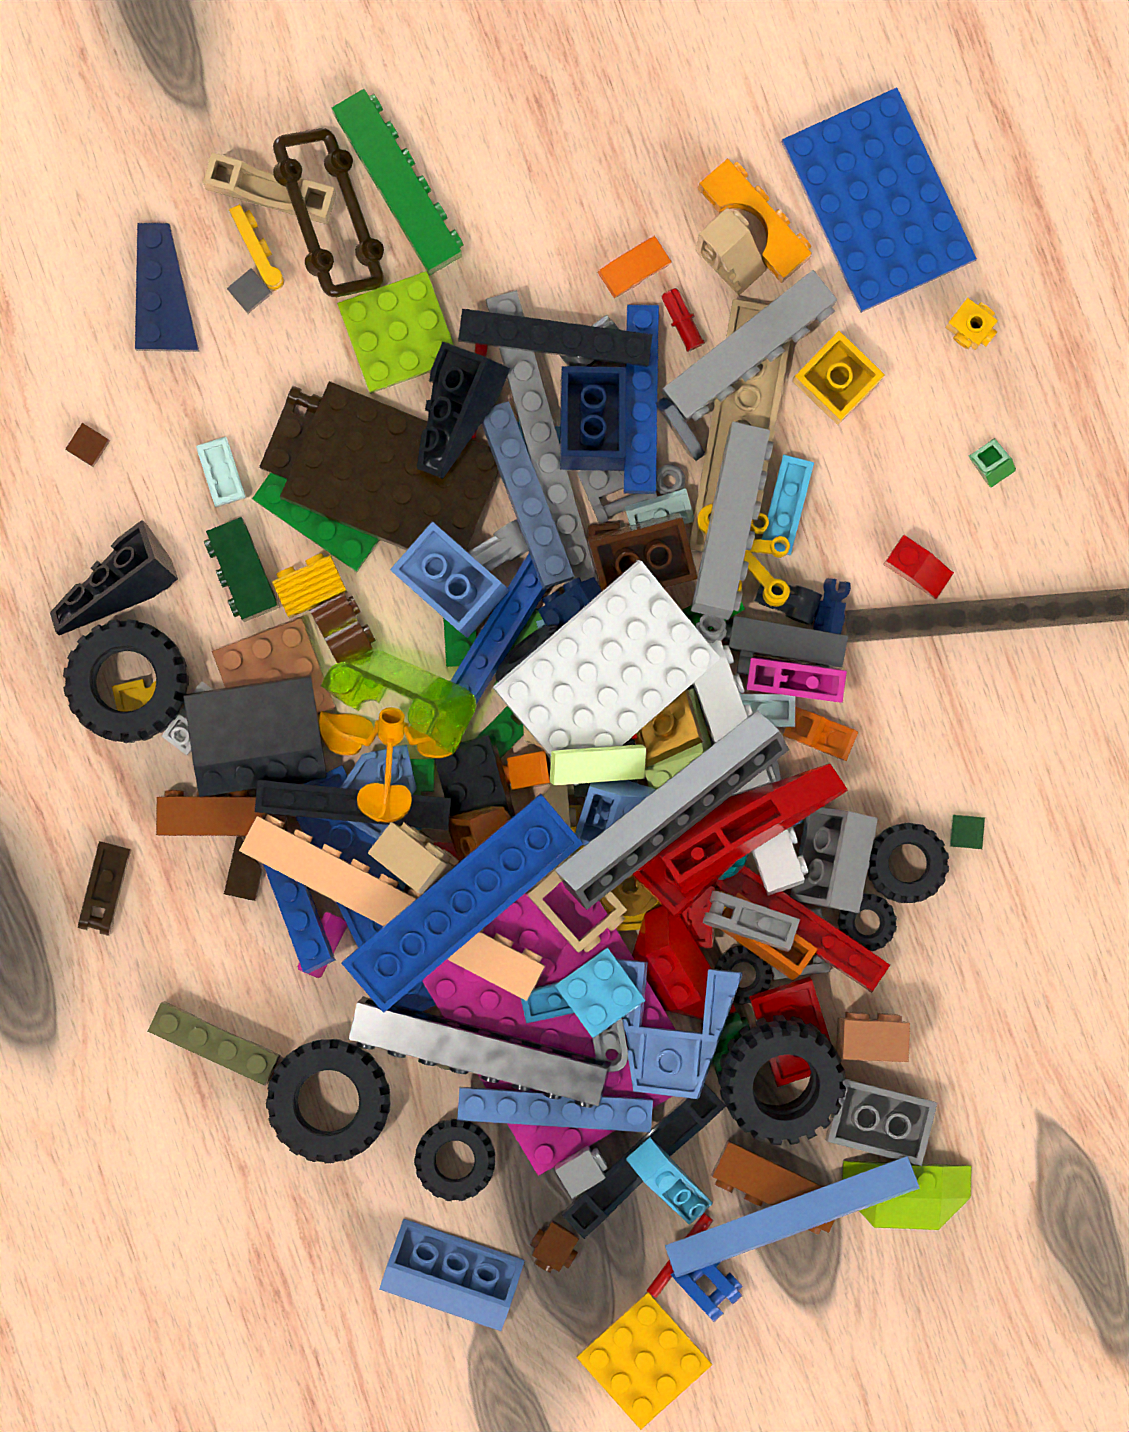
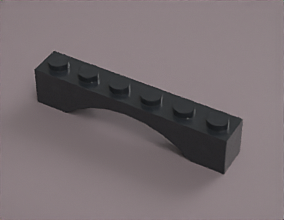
(621, 1179)

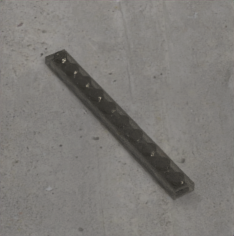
(987, 615)

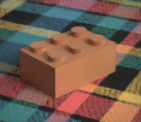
(873, 1039)

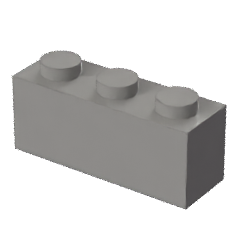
(581, 1170)

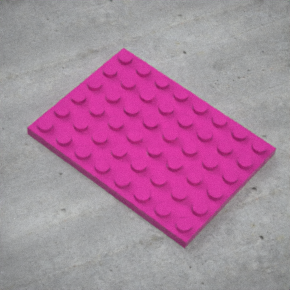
(480, 1003)

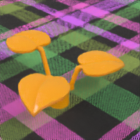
(348, 733)

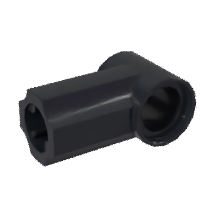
(800, 605)

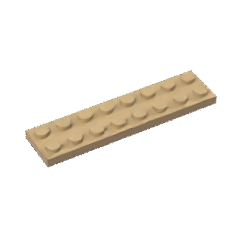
(750, 404)

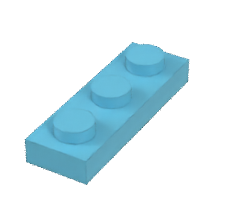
(788, 500)

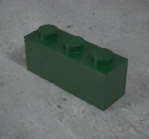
(241, 570)

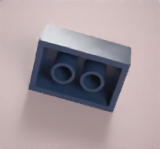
(592, 418)

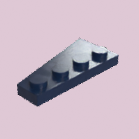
(161, 300)

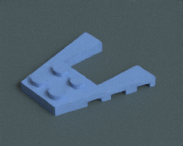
(670, 1059)

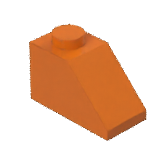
(527, 771)

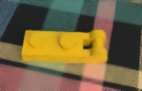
(258, 248)

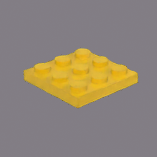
(644, 1360)

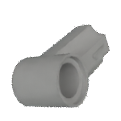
(503, 546)

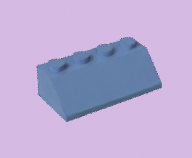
(452, 1274)

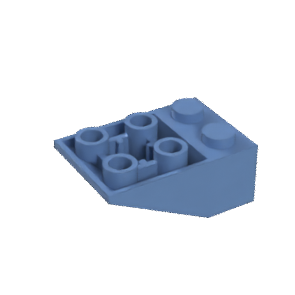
(606, 804)

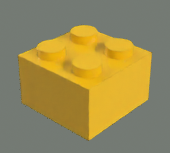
(838, 377)

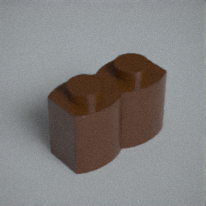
(342, 629)

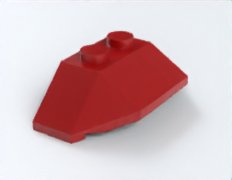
(675, 963)

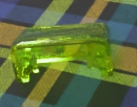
(438, 705)

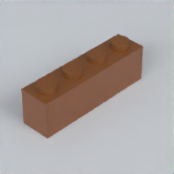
(207, 814)
(761, 1179)

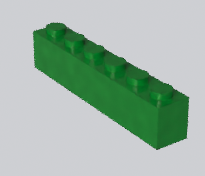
(397, 182)

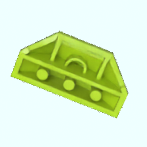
(940, 1196)

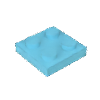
(600, 993)

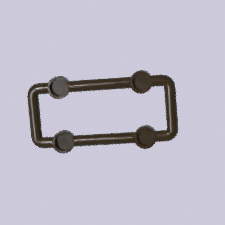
(320, 260)

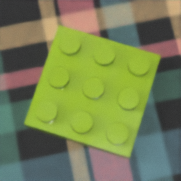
(395, 331)

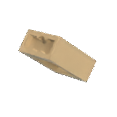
(591, 938)

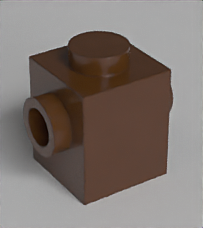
(554, 1247)

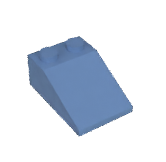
(449, 579)

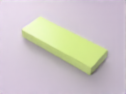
(597, 764)

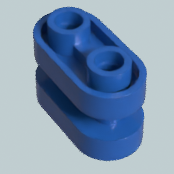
(727, 1287)

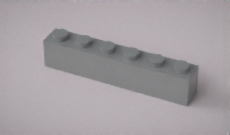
(749, 346)
(731, 521)

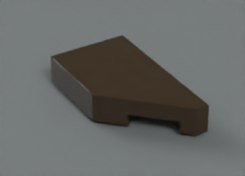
(243, 874)

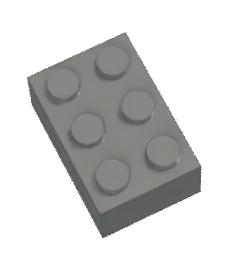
(837, 858)
(882, 1122)

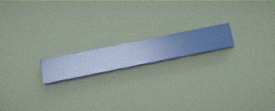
(792, 1216)

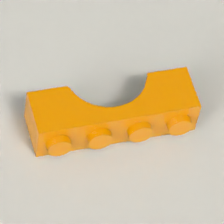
(730, 188)

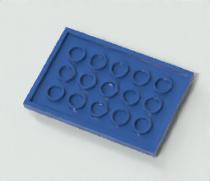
(878, 200)

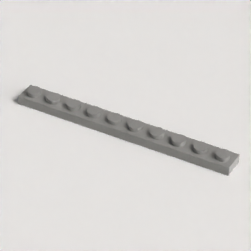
(543, 443)

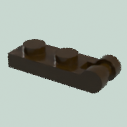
(289, 433)
(104, 887)

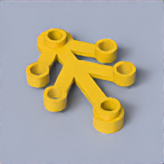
(755, 566)

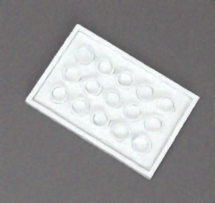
(608, 667)

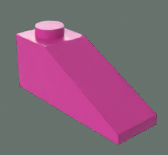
(796, 679)

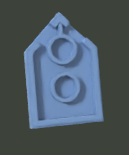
(371, 769)

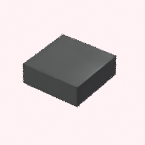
(249, 291)

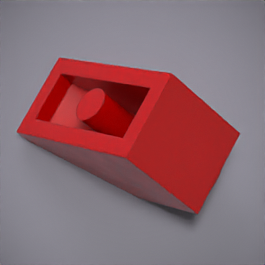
(918, 567)

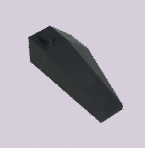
(461, 398)
(128, 576)

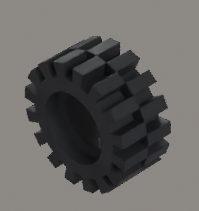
(886, 927)
(761, 967)

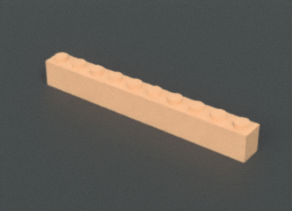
(381, 900)

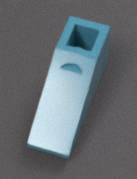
(668, 1181)

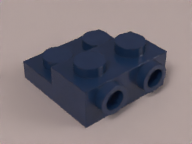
(562, 607)

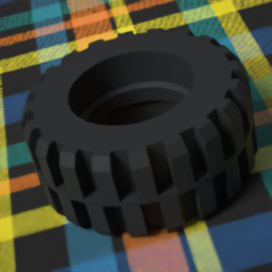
(82, 676)
(285, 1111)
(800, 1115)

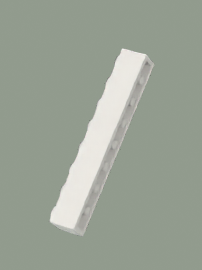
(724, 711)

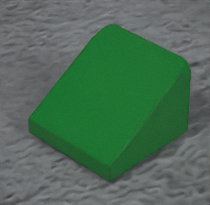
(992, 462)

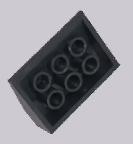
(254, 735)

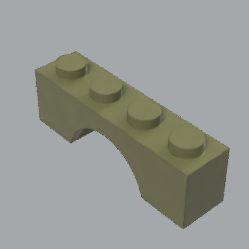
(214, 1043)

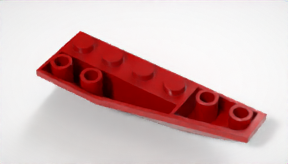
(747, 823)

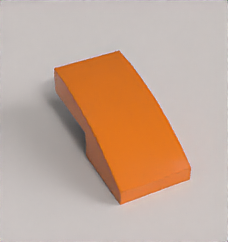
(634, 266)
(821, 734)

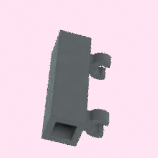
(784, 643)

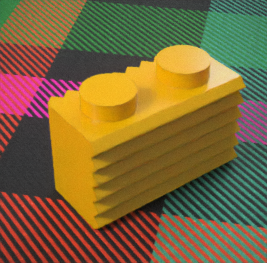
(309, 585)

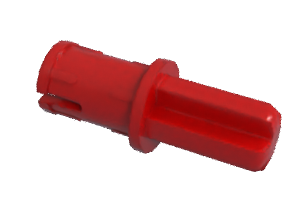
(682, 319)

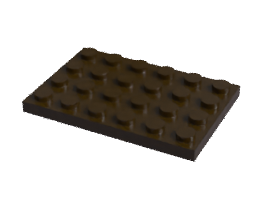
(365, 474)

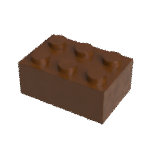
(657, 543)

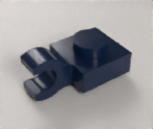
(831, 611)

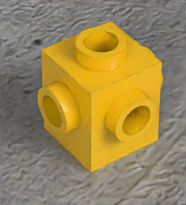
(972, 313)

